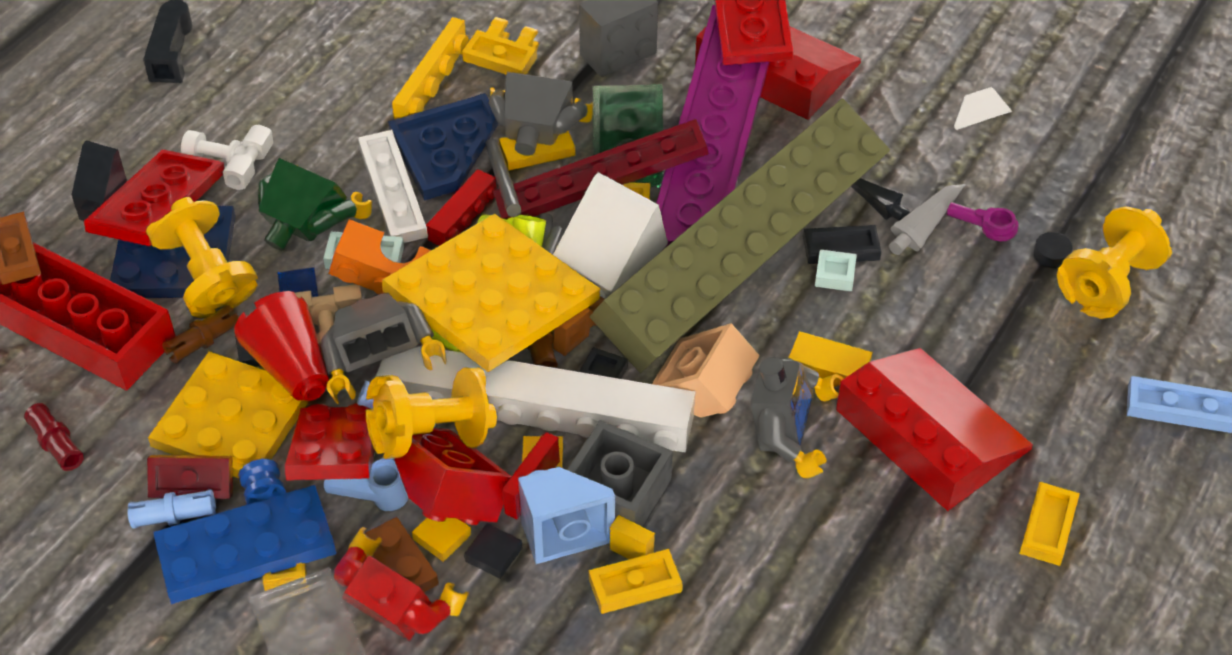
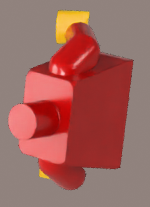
(389, 595)

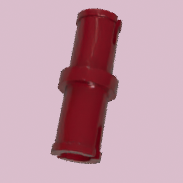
(53, 437)

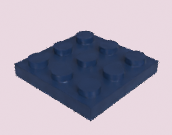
(164, 271)

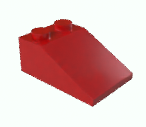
(451, 479)

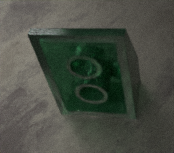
(627, 115)

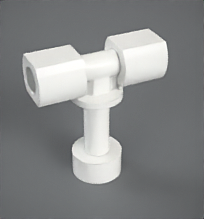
(238, 155)

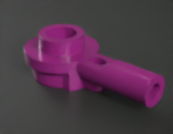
(996, 223)

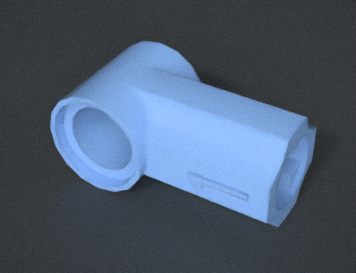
(373, 489)

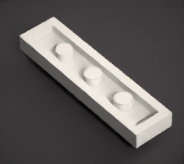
(392, 186)

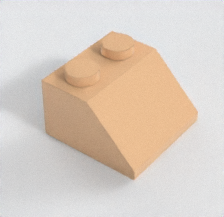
(711, 365)

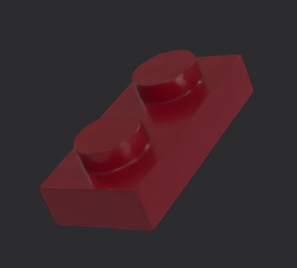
(189, 475)

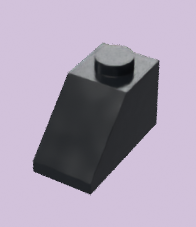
(96, 178)

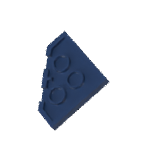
(444, 143)

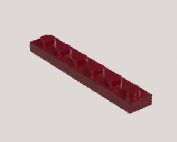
(620, 164)

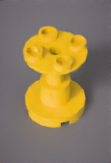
(1100, 277)
(214, 278)
(401, 414)

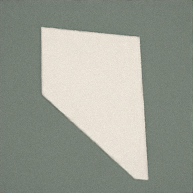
(980, 107)

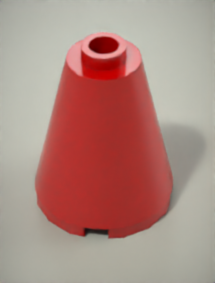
(285, 344)

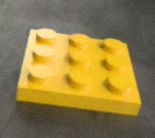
(227, 412)

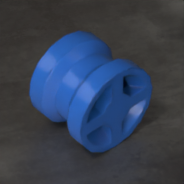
(261, 480)

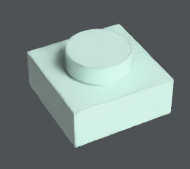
(835, 270)

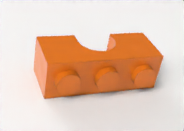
(360, 258)

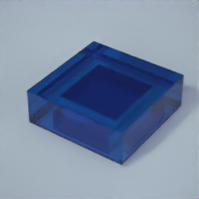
(298, 281)

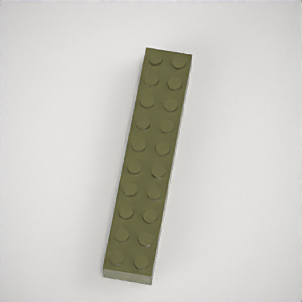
(738, 235)

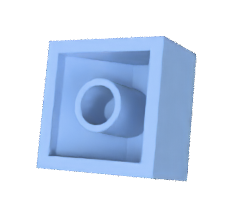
(564, 513)

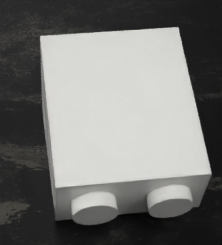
(611, 234)

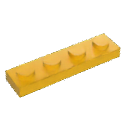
(431, 70)

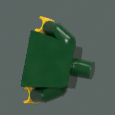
(304, 204)

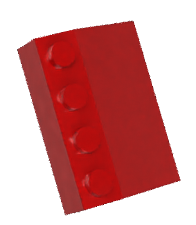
(808, 78)
(929, 425)

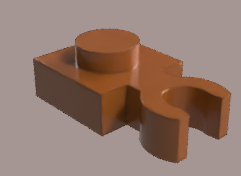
(574, 330)

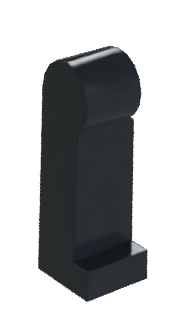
(165, 44)

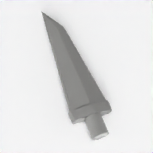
(919, 224)

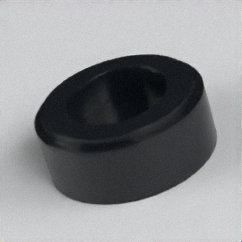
(1052, 249)

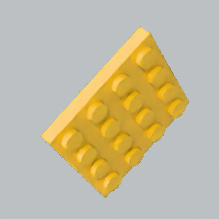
(492, 291)

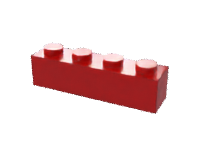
(462, 208)

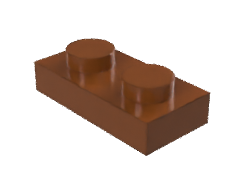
(17, 250)
(402, 554)

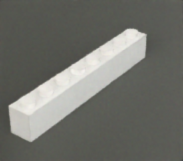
(558, 397)

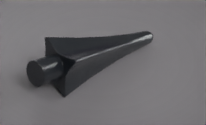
(883, 200)

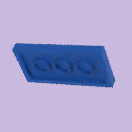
(243, 543)

